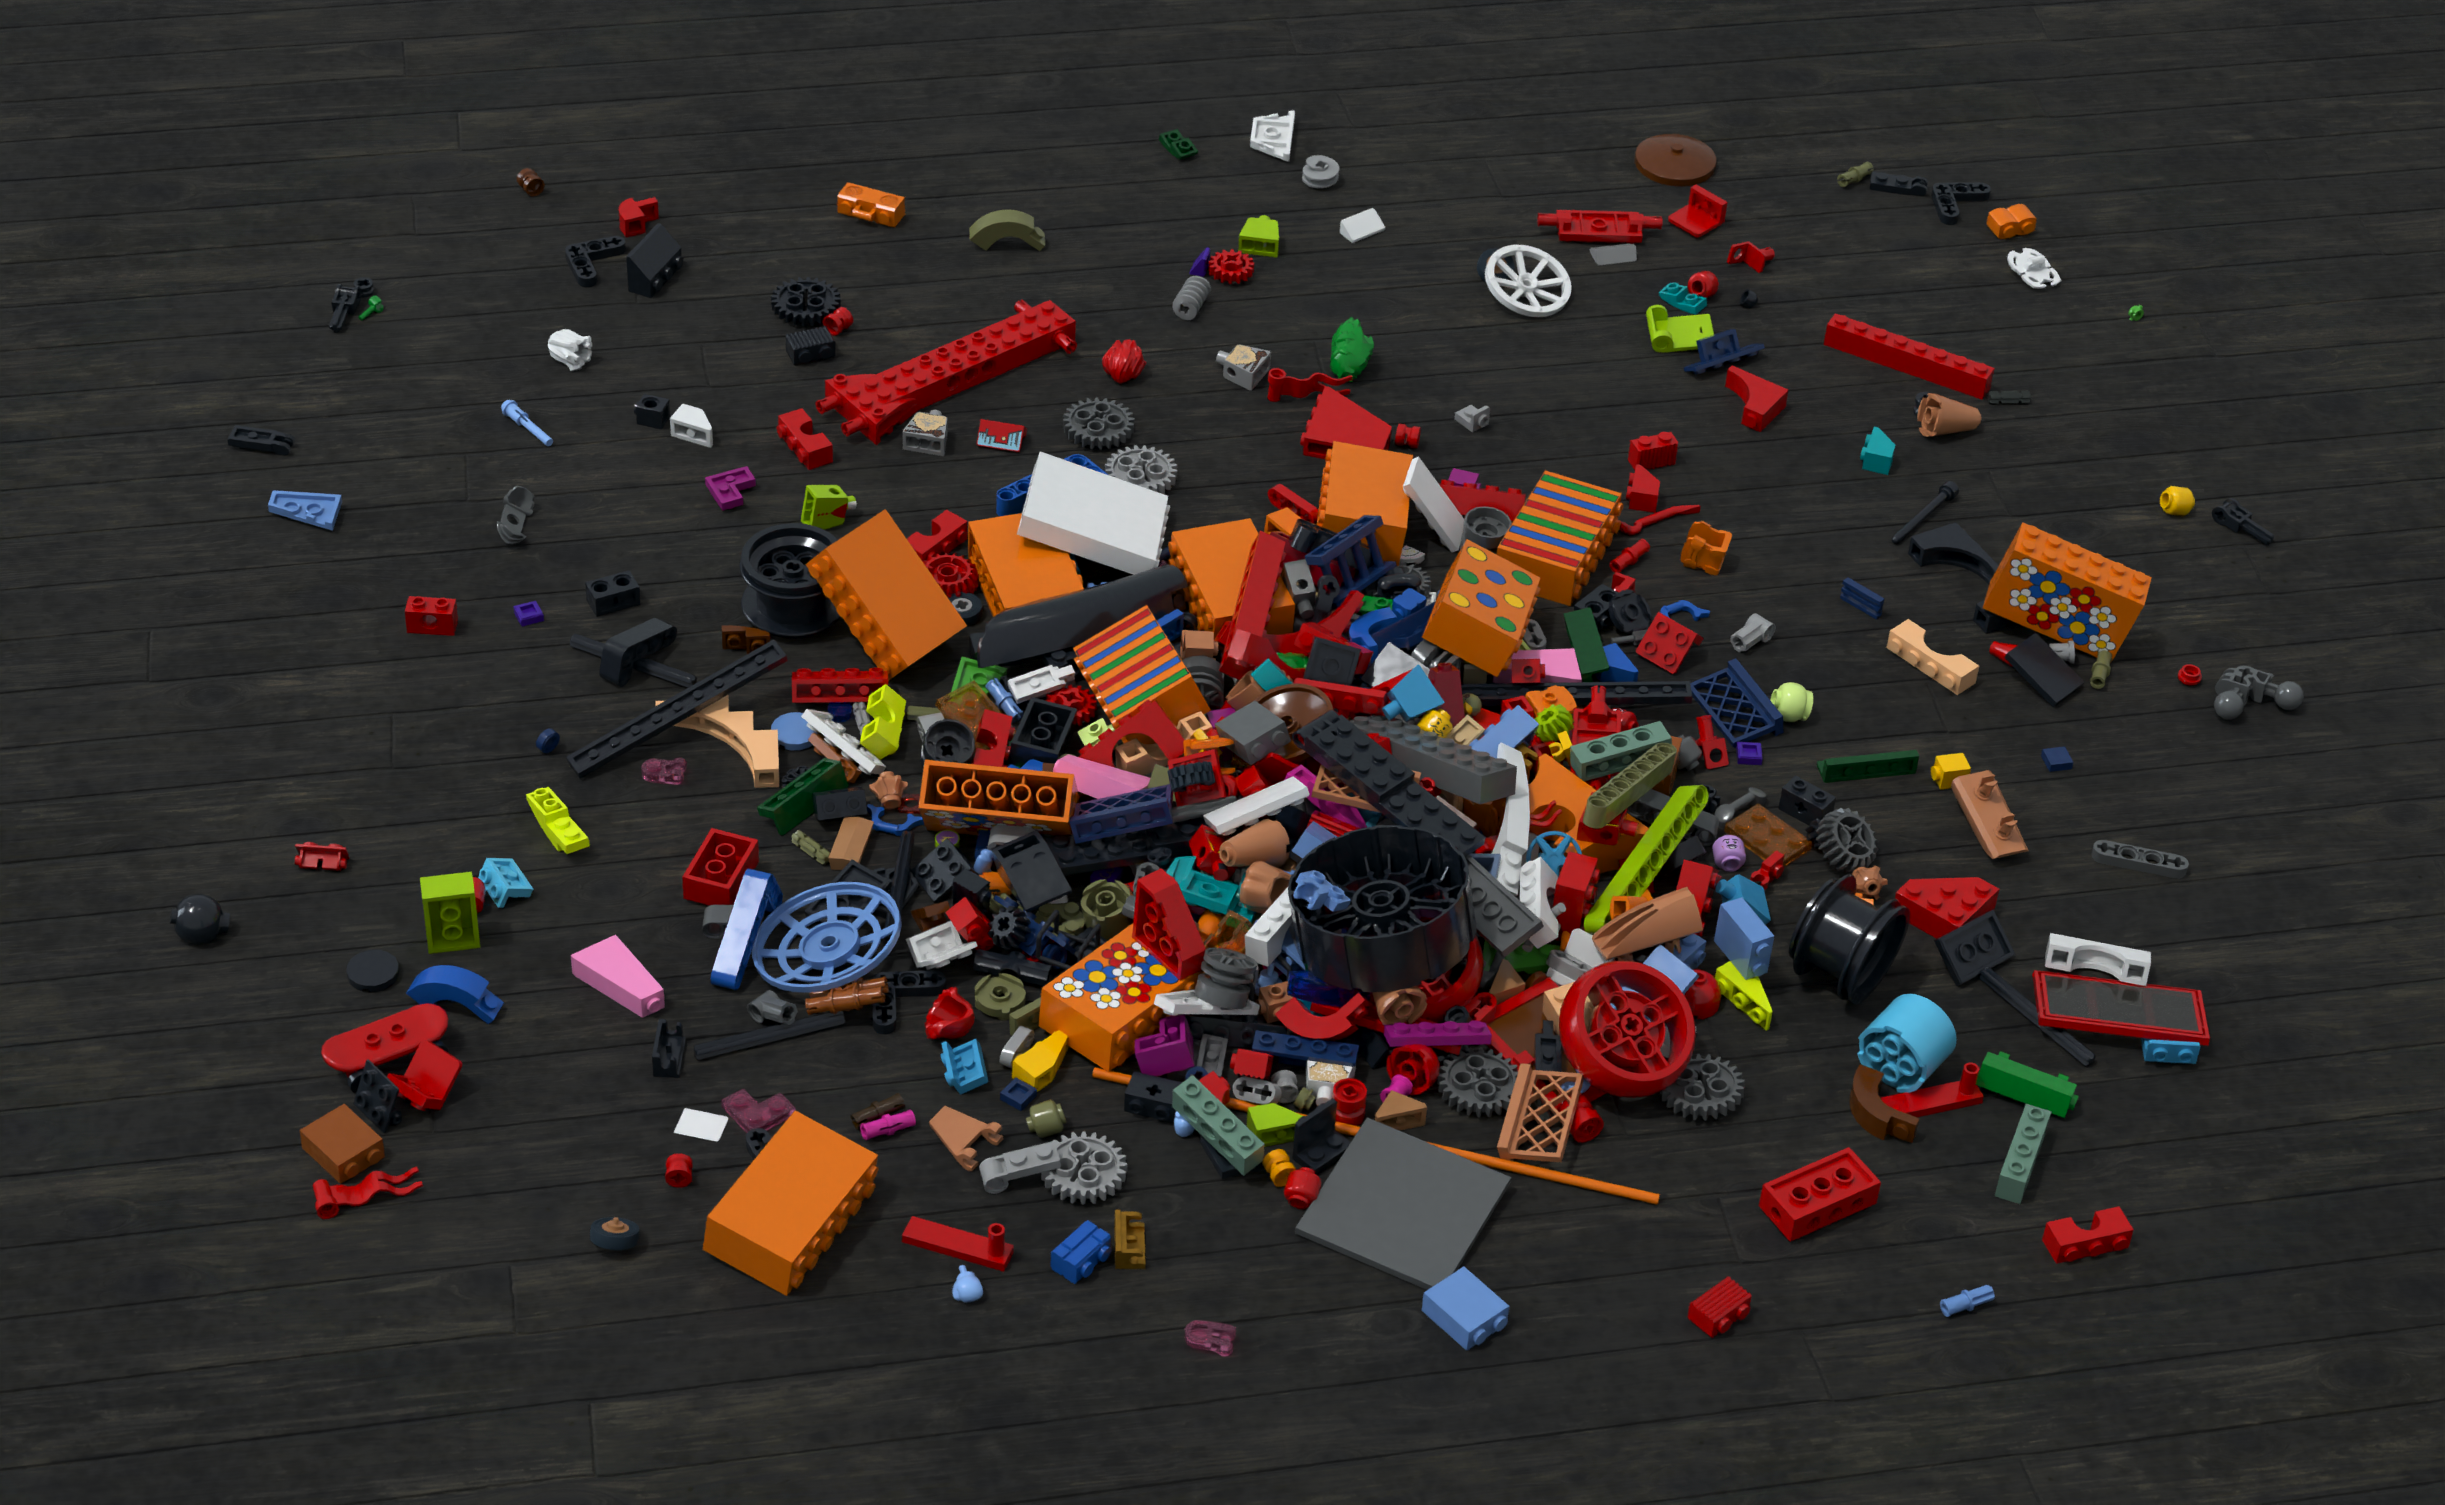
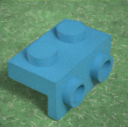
(2170, 1051)
(964, 1066)

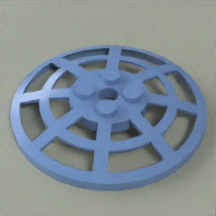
(839, 934)

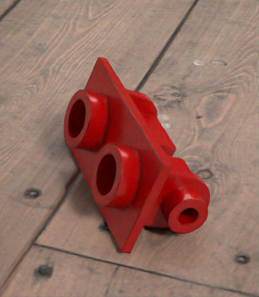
(333, 856)

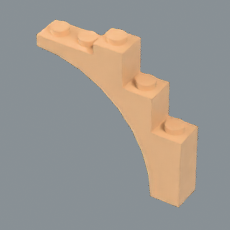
(736, 728)

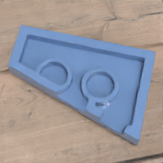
(307, 507)

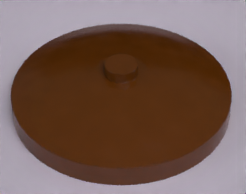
(1675, 160)
(1297, 707)

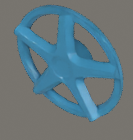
(1553, 856)

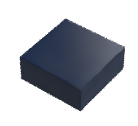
(2057, 759)
(1018, 1094)

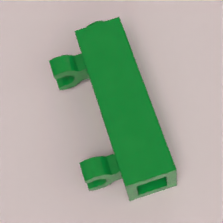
(2027, 1084)

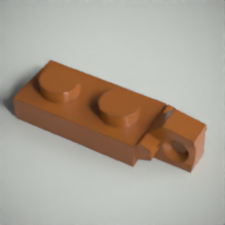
(831, 752)

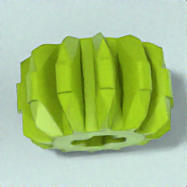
(1553, 721)

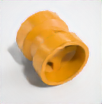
(1279, 1166)

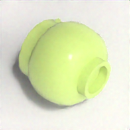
(1793, 701)

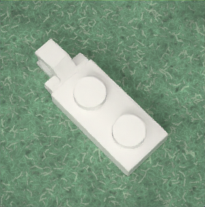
(1040, 682)

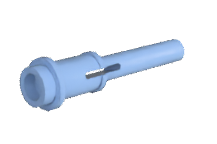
(511, 409)

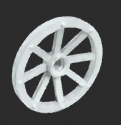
(1527, 283)

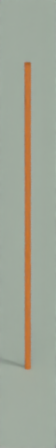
(1484, 1160)

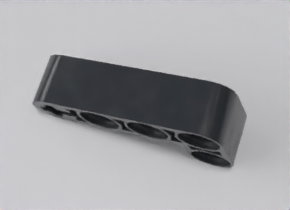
(1309, 536)
(631, 646)

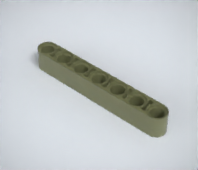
(1629, 785)

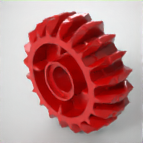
(953, 573)

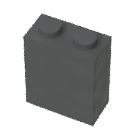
(1254, 732)

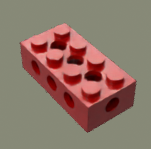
(1819, 1194)

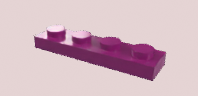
(1437, 1034)

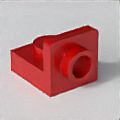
(1622, 582)

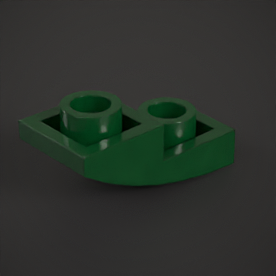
(1177, 145)

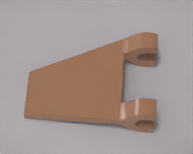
(960, 1132)

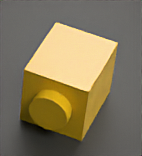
(1948, 768)

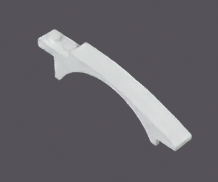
(1515, 827)

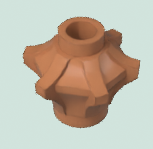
(889, 789)
(1869, 881)

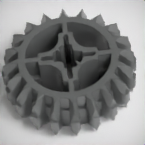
(1846, 840)

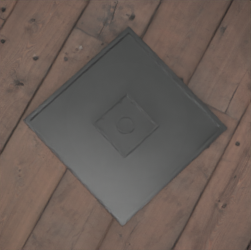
(1403, 1205)

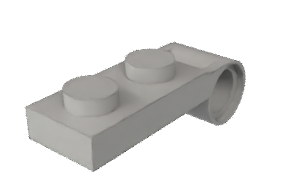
(1017, 1164)

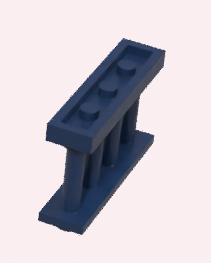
(1337, 547)

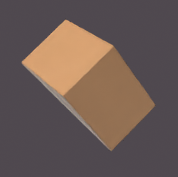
(1506, 983)
(1401, 1112)

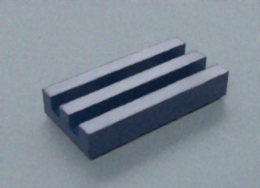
(1860, 599)

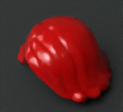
(949, 1016)

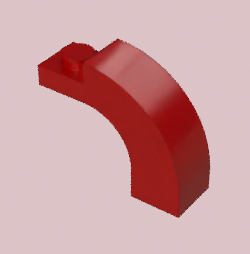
(1330, 1028)

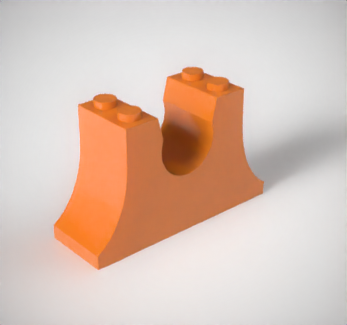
(1571, 796)

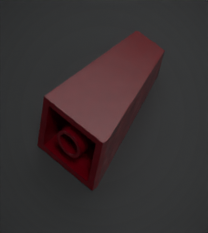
(1448, 685)

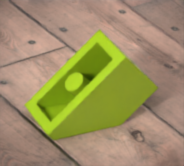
(1272, 1123)

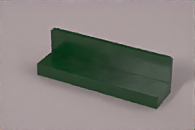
(1586, 643)
(1868, 766)
(795, 800)

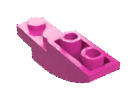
(1340, 811)

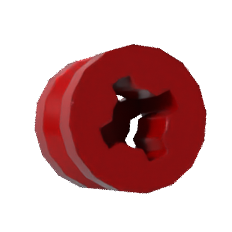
(678, 1170)

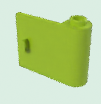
(1676, 333)

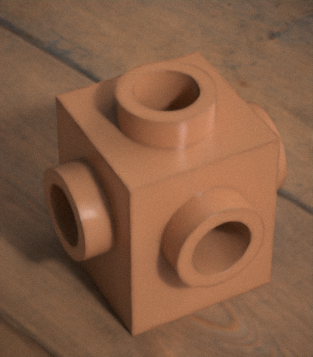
(1271, 1000)

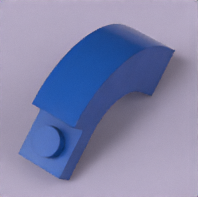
(1368, 624)
(457, 985)

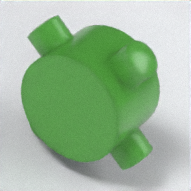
(2136, 313)

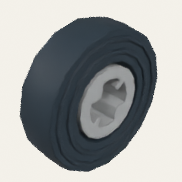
(968, 607)

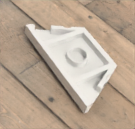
(1273, 134)

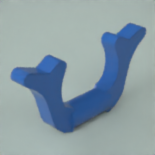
(1683, 605)
(879, 825)

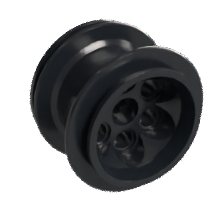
(780, 589)
(1848, 938)

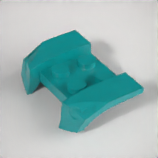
(1206, 891)

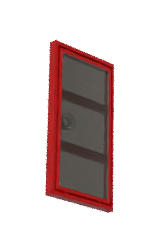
(2120, 1007)

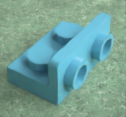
(504, 880)

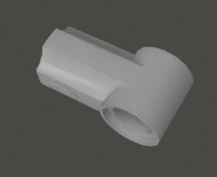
(1755, 629)

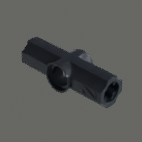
(1015, 964)

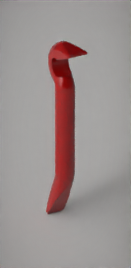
(1661, 515)

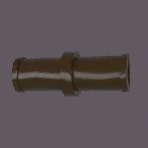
(878, 1109)

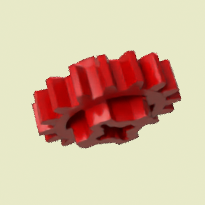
(1231, 266)
(1075, 698)

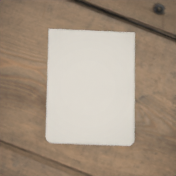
(701, 1124)

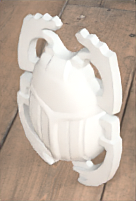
(2033, 267)

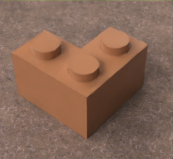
(1198, 644)

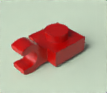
(1770, 869)

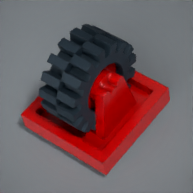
(1196, 778)

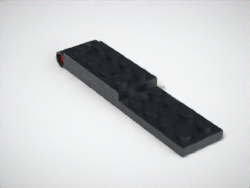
(1382, 779)
(1125, 848)

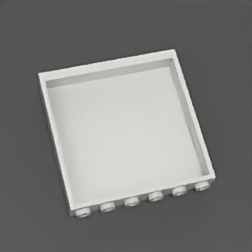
(1094, 515)

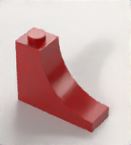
(1761, 397)

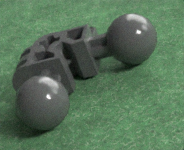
(2245, 681)

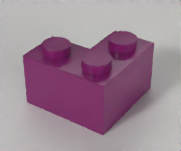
(1167, 1050)

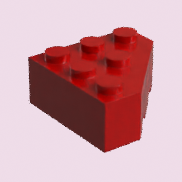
(1701, 882)
(1946, 903)
(1166, 926)

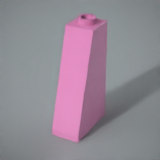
(1560, 666)
(1099, 779)
(619, 975)

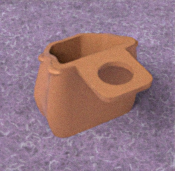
(1262, 886)

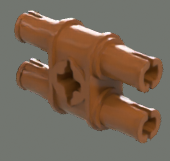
(848, 996)

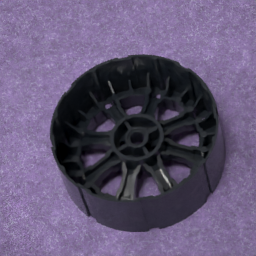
(1383, 877)

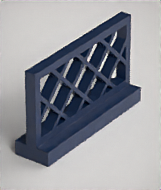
(1751, 697)
(1123, 814)

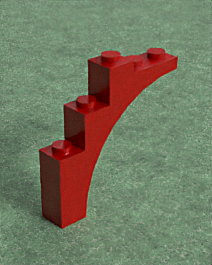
(1337, 622)

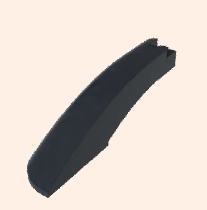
(1078, 615)

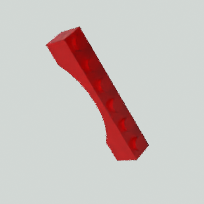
(1254, 650)

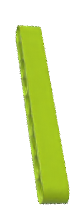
(1650, 852)

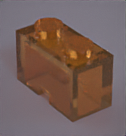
(1230, 933)

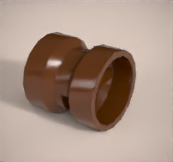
(530, 182)

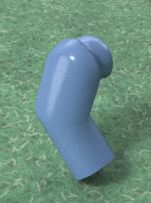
(984, 862)

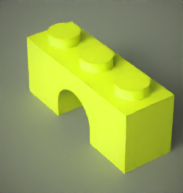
(883, 733)

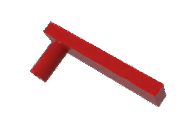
(1940, 1097)
(960, 1244)

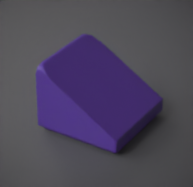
(1201, 264)

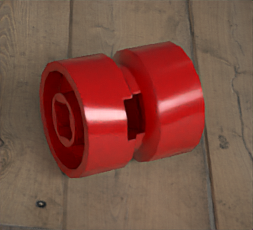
(1350, 1101)
(1586, 1121)

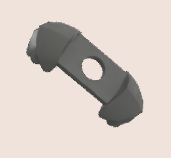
(517, 504)

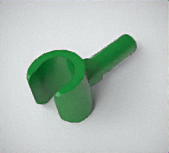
(375, 305)

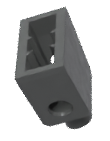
(1305, 592)

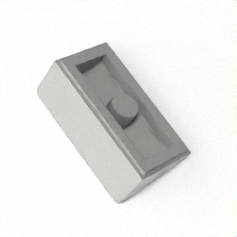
(1614, 254)

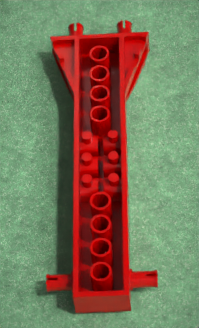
(889, 398)

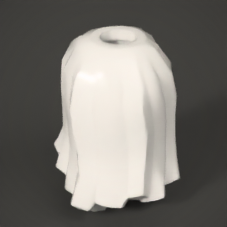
(570, 348)

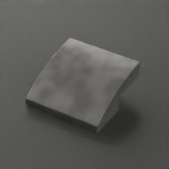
(1208, 1053)

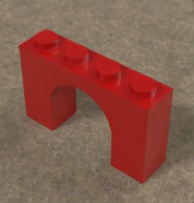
(1150, 721)

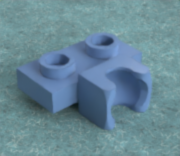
(1318, 891)

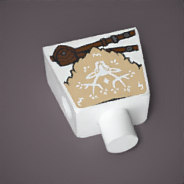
(1322, 1078)

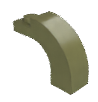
(1006, 224)

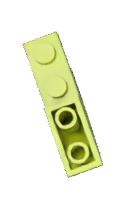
(555, 821)

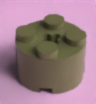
(1103, 905)

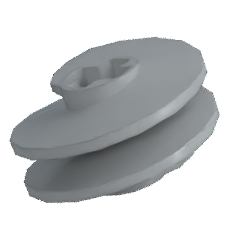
(1320, 171)

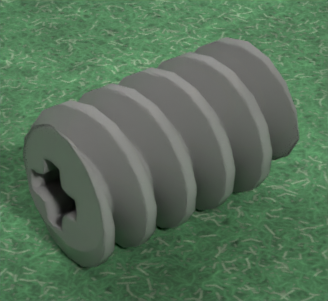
(1191, 297)

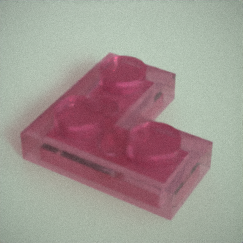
(753, 1115)

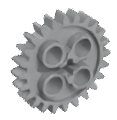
(1143, 468)
(1087, 1168)

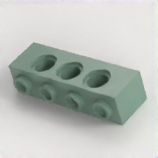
(1615, 751)
(1218, 1125)
(2022, 1154)

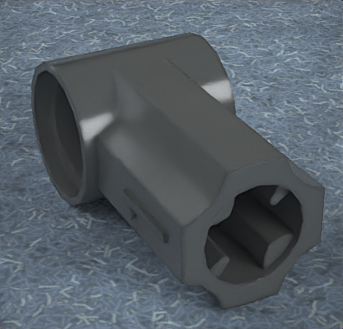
(772, 1008)

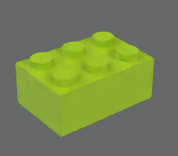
(450, 912)

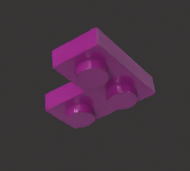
(726, 486)

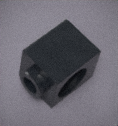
(652, 411)

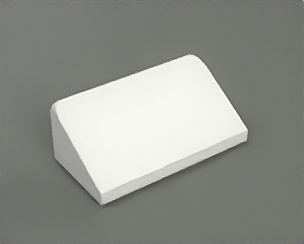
(1361, 225)

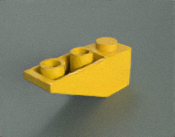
(1042, 1061)

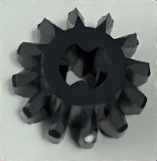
(1009, 928)

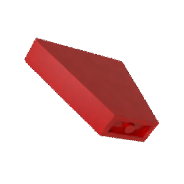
(1342, 421)

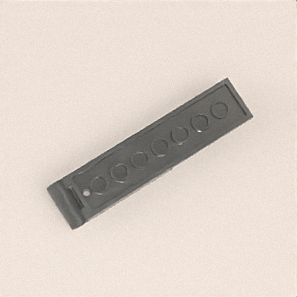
(1498, 913)

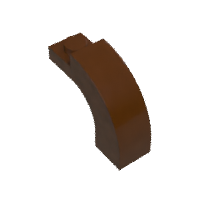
(1873, 1113)

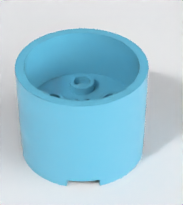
(1907, 1042)

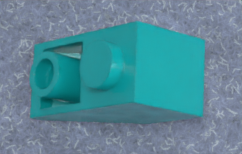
(1877, 452)

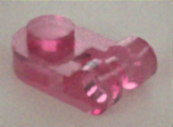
(664, 770)
(1200, 1336)

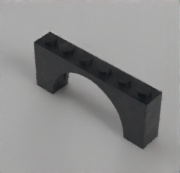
(1955, 547)

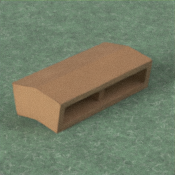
(850, 842)

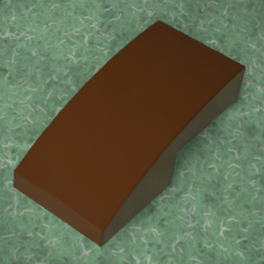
(743, 637)

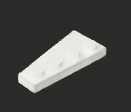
(835, 736)
(1188, 1003)

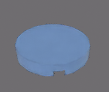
(793, 731)

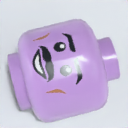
(1729, 853)

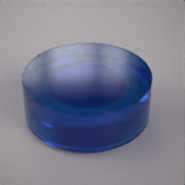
(840, 711)

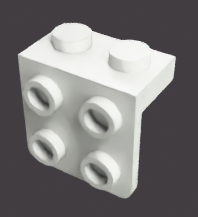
(938, 946)
(1581, 947)

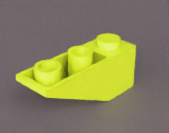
(1745, 994)

